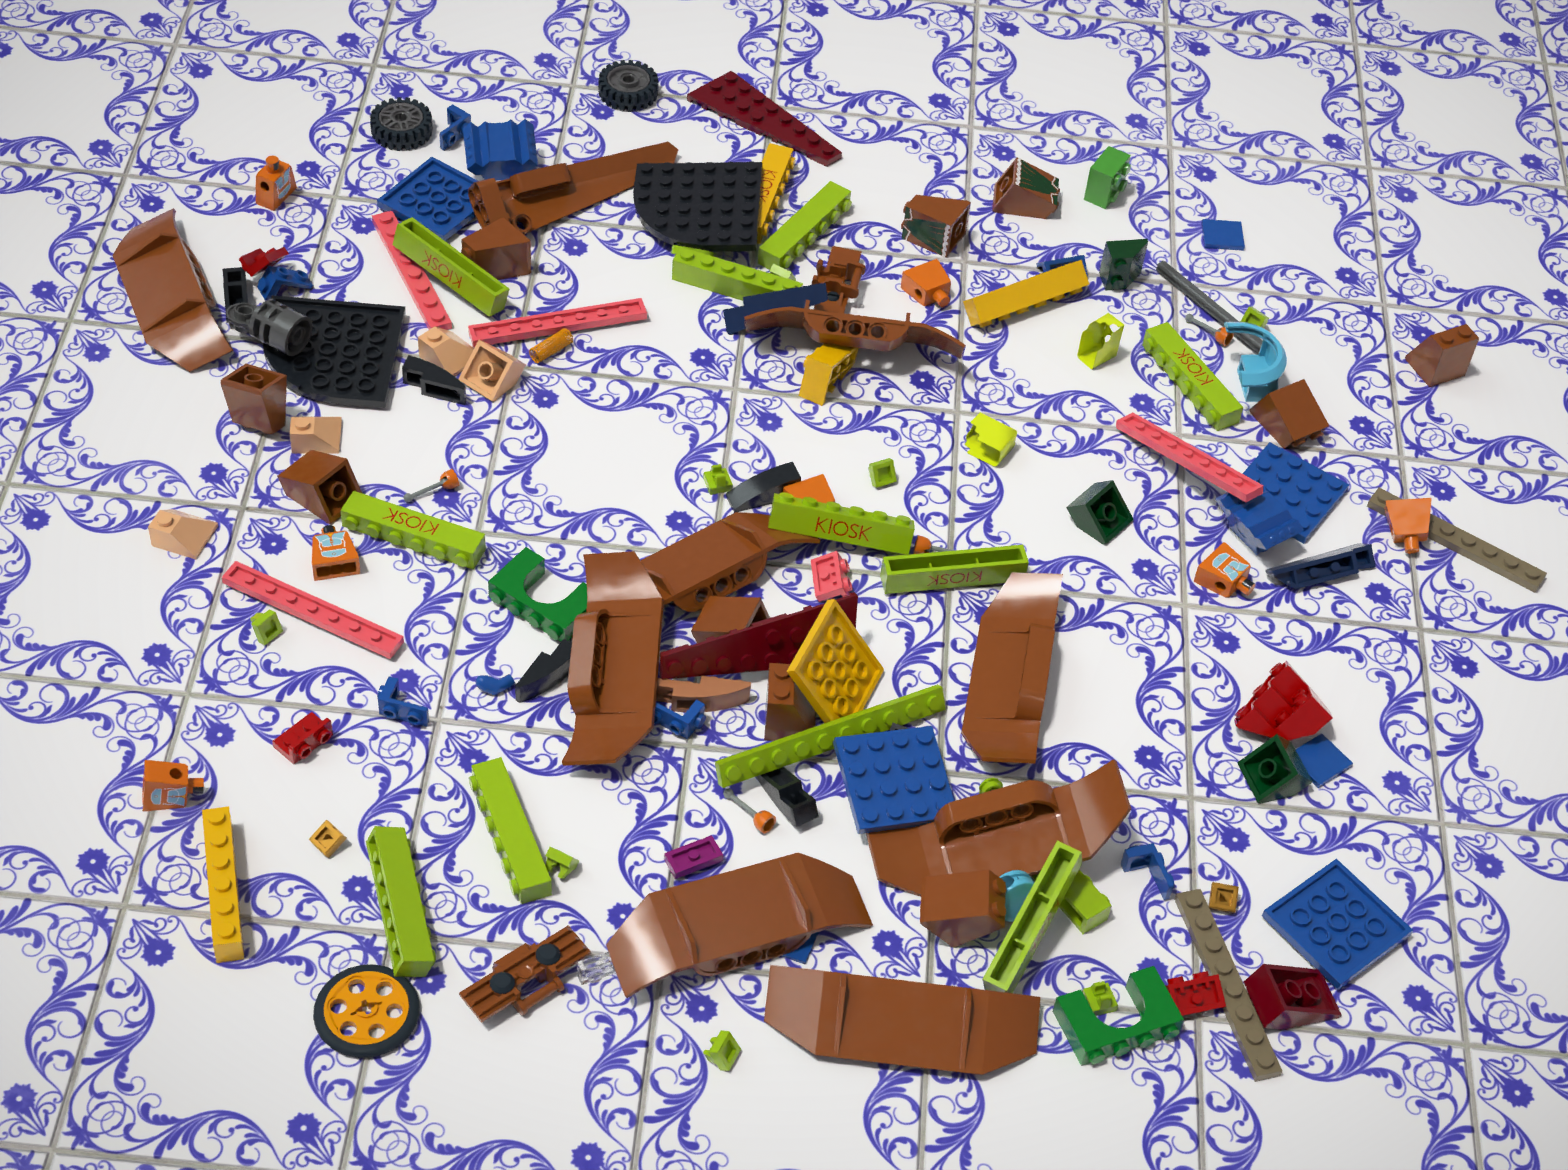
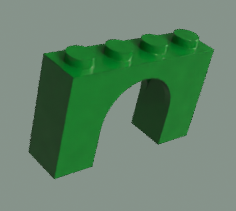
(510, 590)
(1095, 1040)

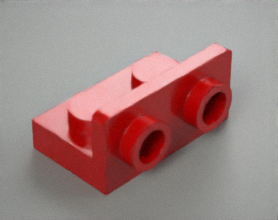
(258, 261)
(303, 737)
(1198, 994)

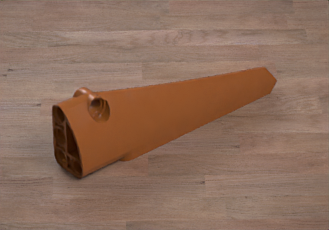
(560, 189)

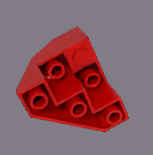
(1283, 706)

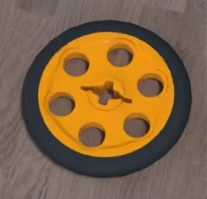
(361, 1043)

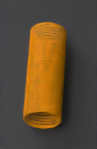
(550, 350)

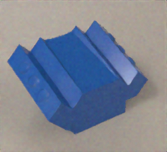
(500, 149)
(1260, 521)

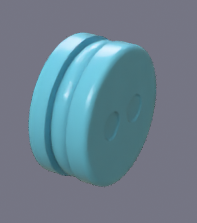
(1017, 888)

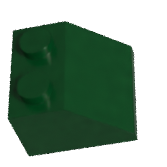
(1122, 263)
(1100, 511)
(1274, 770)

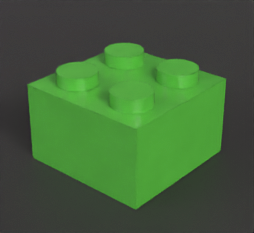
(1107, 177)

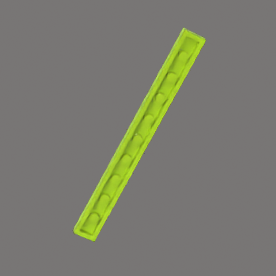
(821, 737)

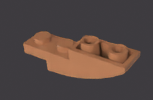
(712, 691)

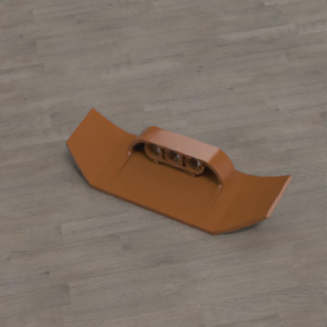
(170, 293)
(855, 330)
(715, 556)
(614, 660)
(1012, 669)
(1004, 830)
(733, 919)
(901, 1020)

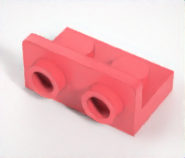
(830, 576)

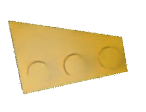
(823, 370)

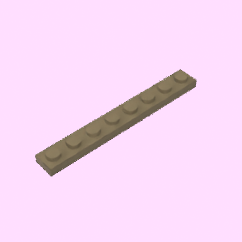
(1472, 547)
(1239, 1008)

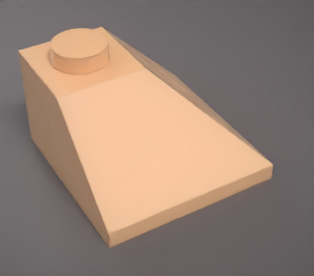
(444, 349)
(491, 371)
(315, 434)
(180, 532)

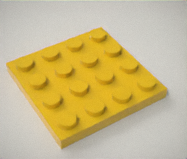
(835, 666)

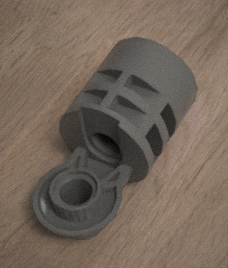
(272, 324)

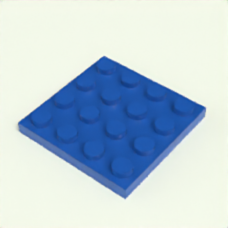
(433, 196)
(1298, 486)
(893, 778)
(1337, 923)

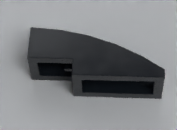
(234, 287)
(433, 380)
(761, 488)
(544, 672)
(788, 796)

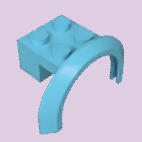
(1259, 372)

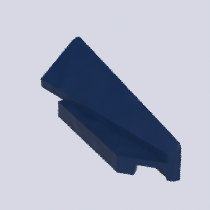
(784, 298)
(1324, 566)

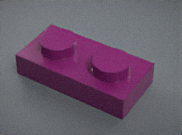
(693, 857)

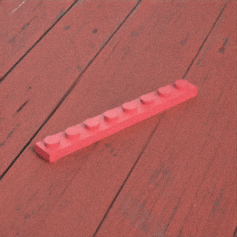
(412, 275)
(553, 322)
(1190, 457)
(313, 609)

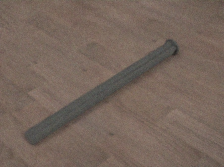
(1205, 302)

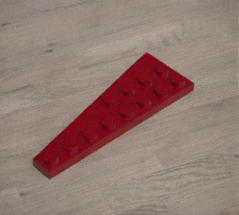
(757, 113)
(749, 648)

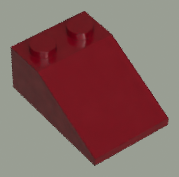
(1290, 996)

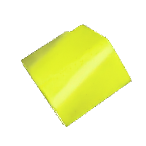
(1093, 348)
(990, 439)

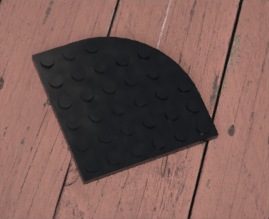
(700, 203)
(347, 354)

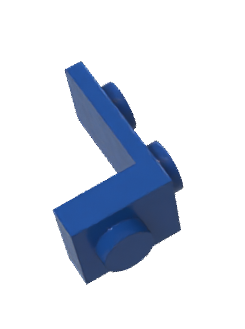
(457, 119)
(276, 276)
(397, 709)
(678, 724)
(1146, 856)

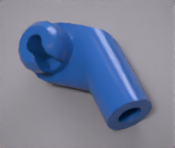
(492, 685)

